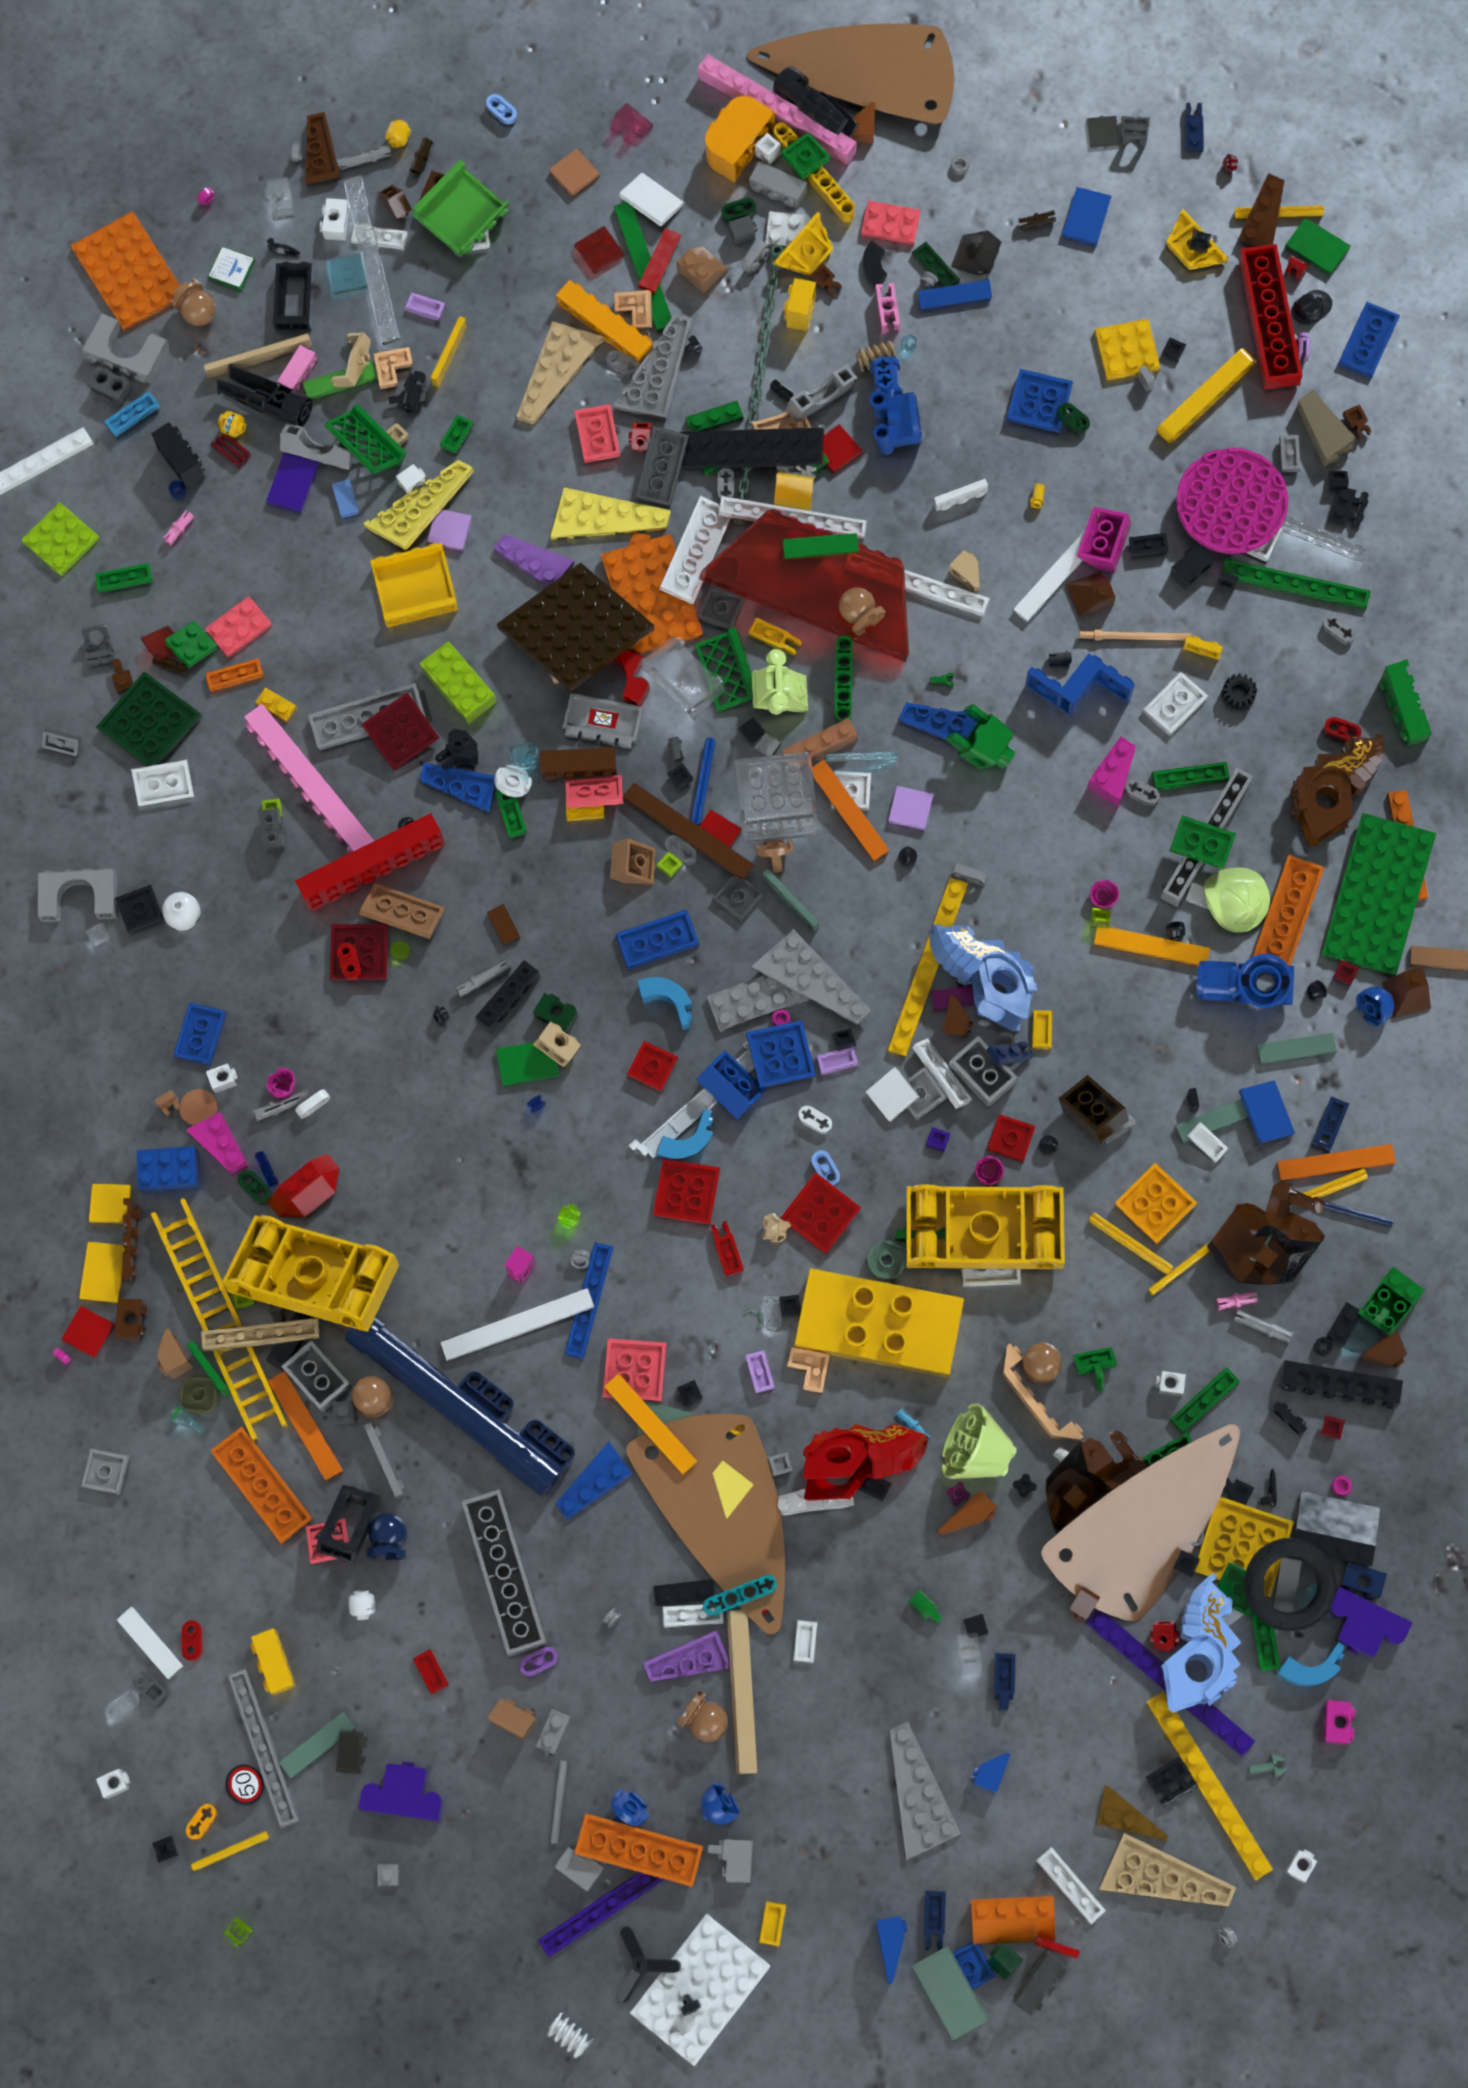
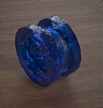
(180, 493)
(536, 1103)

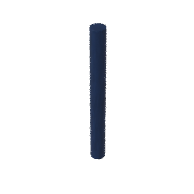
(1358, 1214)

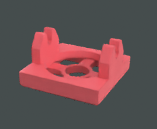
(313, 1530)

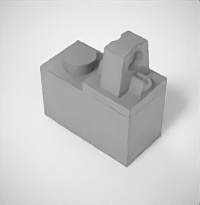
(738, 1857)
(579, 1869)

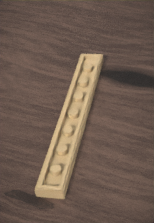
(741, 1692)

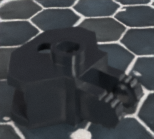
(460, 750)

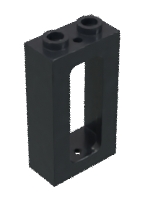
(283, 272)
(348, 1550)

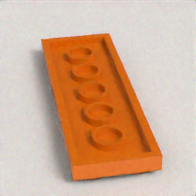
(1289, 909)
(261, 1485)
(638, 1850)

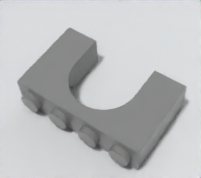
(141, 366)
(53, 885)

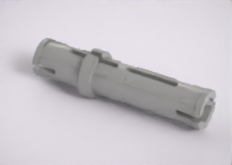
(364, 157)
(483, 978)
(281, 1105)
(1271, 1330)

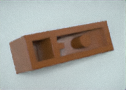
(972, 1513)

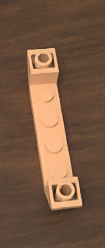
(1068, 1433)

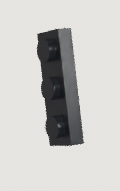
(683, 1592)

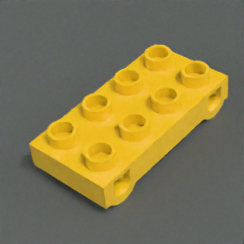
(985, 1227)
(311, 1273)

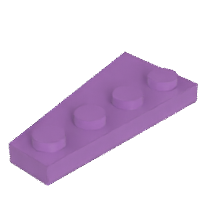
(533, 560)
(694, 1657)

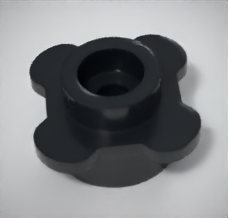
(441, 1015)
(1018, 1484)

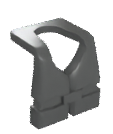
(1134, 129)
(94, 653)

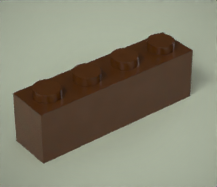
(578, 763)

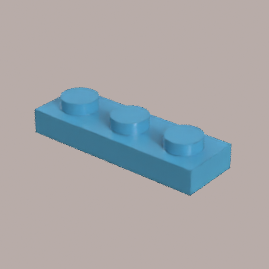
(132, 414)

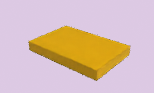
(102, 1272)

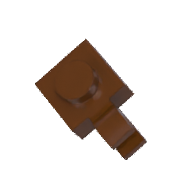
(122, 679)

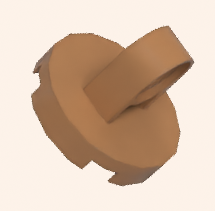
(774, 850)

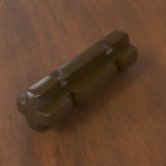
(171, 665)

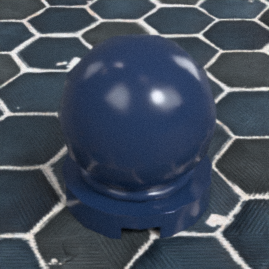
(387, 1536)

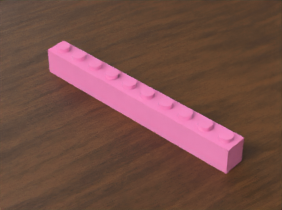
(735, 85)
(307, 779)

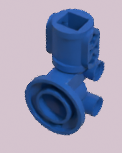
(895, 406)
(1226, 981)

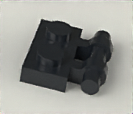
(1342, 506)
(1168, 1775)

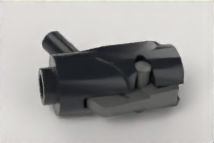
(414, 392)

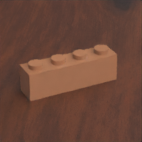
(826, 741)

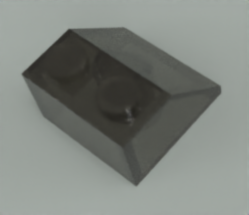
(977, 253)

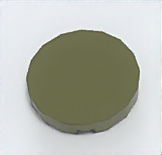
(199, 1394)

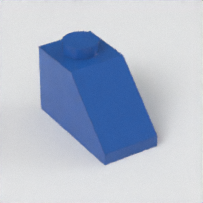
(990, 1773)

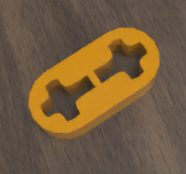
(197, 1818)

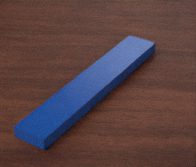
(594, 1281)

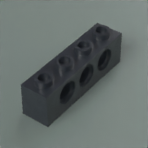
(507, 997)

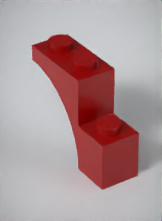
(636, 688)

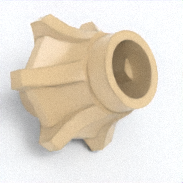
(774, 1228)

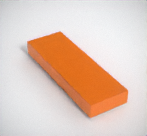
(234, 675)

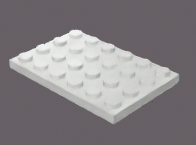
(713, 1970)

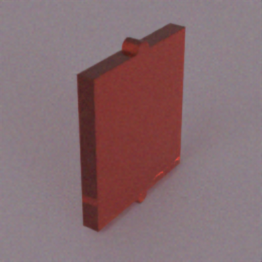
(156, 643)

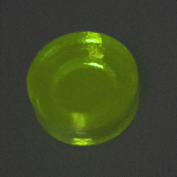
(400, 950)

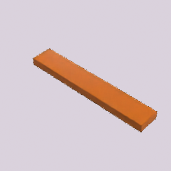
(849, 810)
(1336, 1162)
(305, 1426)

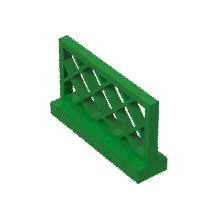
(373, 434)
(740, 660)

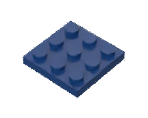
(1037, 399)
(780, 1054)

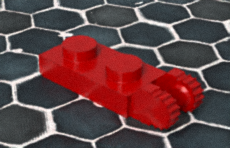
(727, 1251)

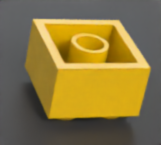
(800, 304)

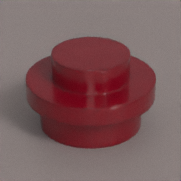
(1230, 163)

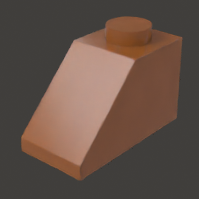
(866, 120)

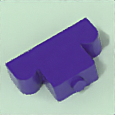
(1366, 1624)
(402, 1794)

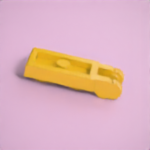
(773, 636)

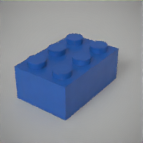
(168, 1169)

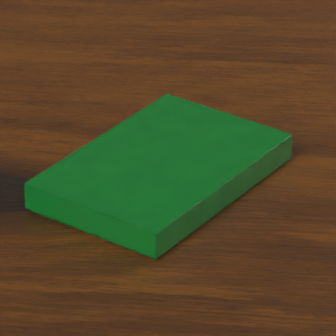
(1317, 246)
(1202, 842)
(525, 1064)
(209, 1369)

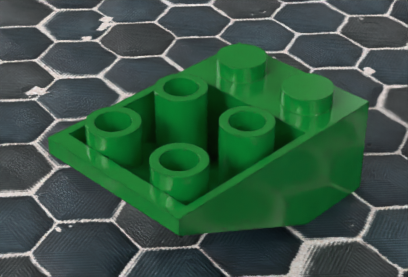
(1391, 1301)

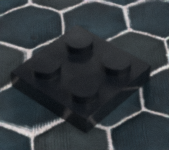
(139, 908)

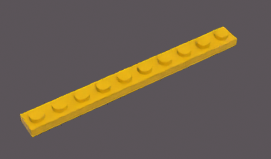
(925, 972)
(1210, 1787)

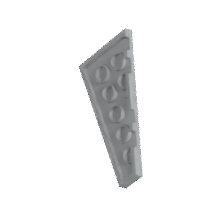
(656, 377)
(806, 973)

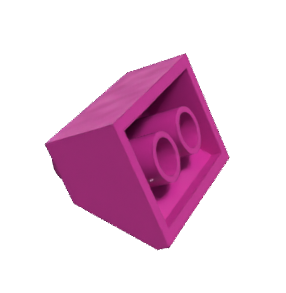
(1104, 538)

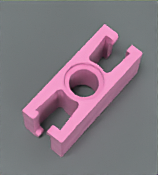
(887, 302)
(298, 369)

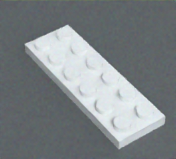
(695, 551)

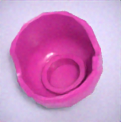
(1104, 894)
(281, 1083)
(989, 1170)

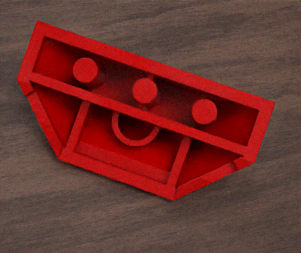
(306, 1188)

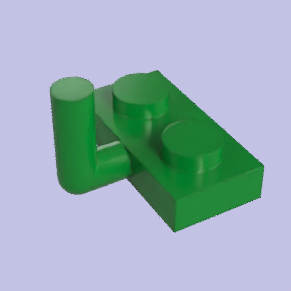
(1095, 1362)

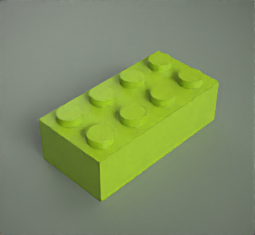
(458, 682)

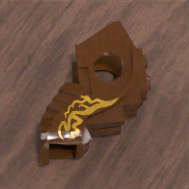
(1338, 777)

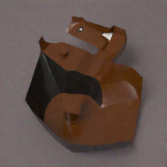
(1087, 1477)

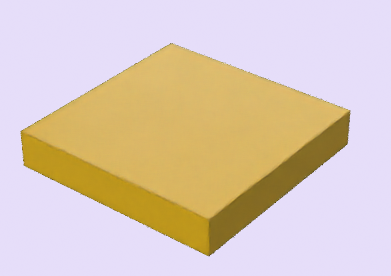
(794, 491)
(107, 1203)

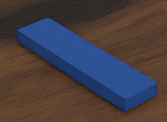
(954, 294)

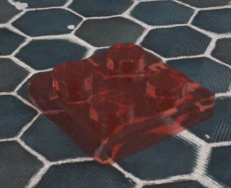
(599, 250)

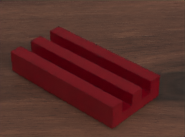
(219, 440)

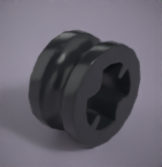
(1317, 1345)

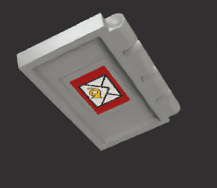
(602, 719)

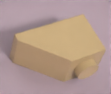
(966, 571)

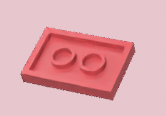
(890, 222)
(597, 433)
(238, 626)
(594, 791)

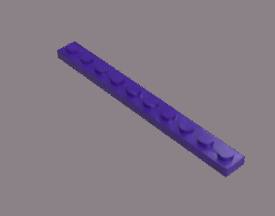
(1151, 1667)

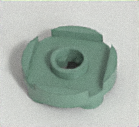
(888, 1271)

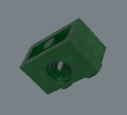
(550, 1002)

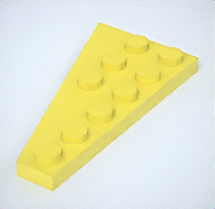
(419, 507)
(599, 515)

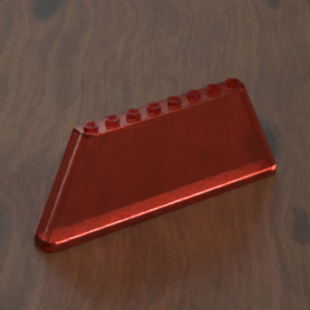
(813, 585)

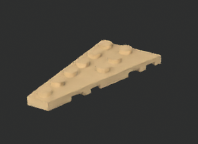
(558, 363)
(1152, 1873)

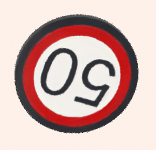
(244, 1784)

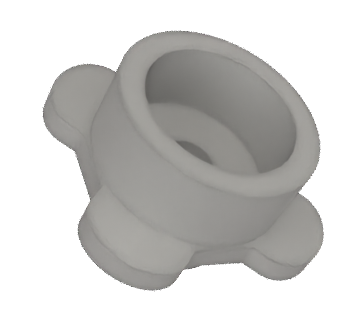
(1227, 1937)

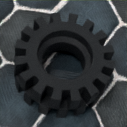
(1239, 681)

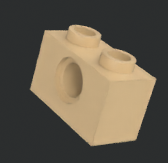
(560, 1054)

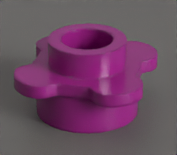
(957, 1499)

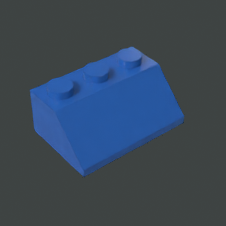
(730, 1084)

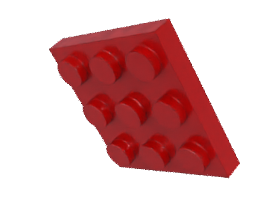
(686, 1191)
(821, 1212)

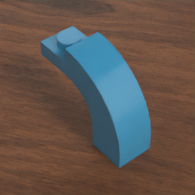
(664, 989)
(683, 1149)
(1304, 1676)

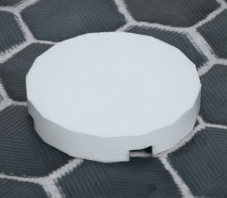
(512, 781)

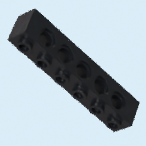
(1391, 1387)

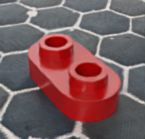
(1342, 728)
(349, 960)
(192, 1640)

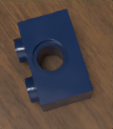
(1374, 1578)

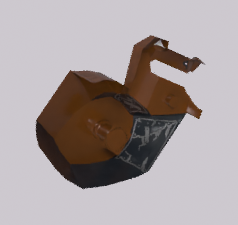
(1290, 1244)

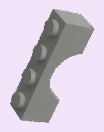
(833, 387)
(297, 442)

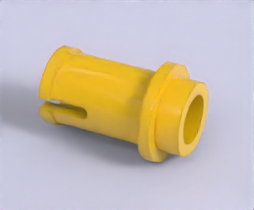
(1037, 497)

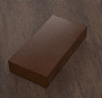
(503, 924)

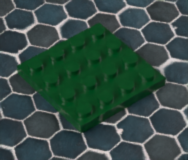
(149, 721)

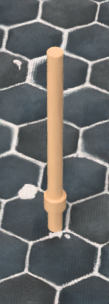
(1098, 635)

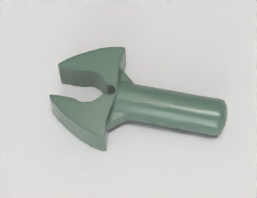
(1268, 1766)

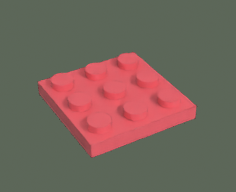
(638, 1364)

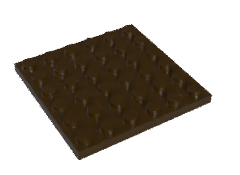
(575, 626)

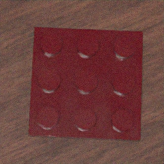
(400, 731)
(371, 948)

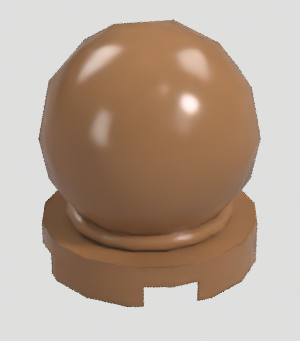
(194, 303)
(859, 608)
(1041, 1363)
(372, 1397)
(706, 1719)

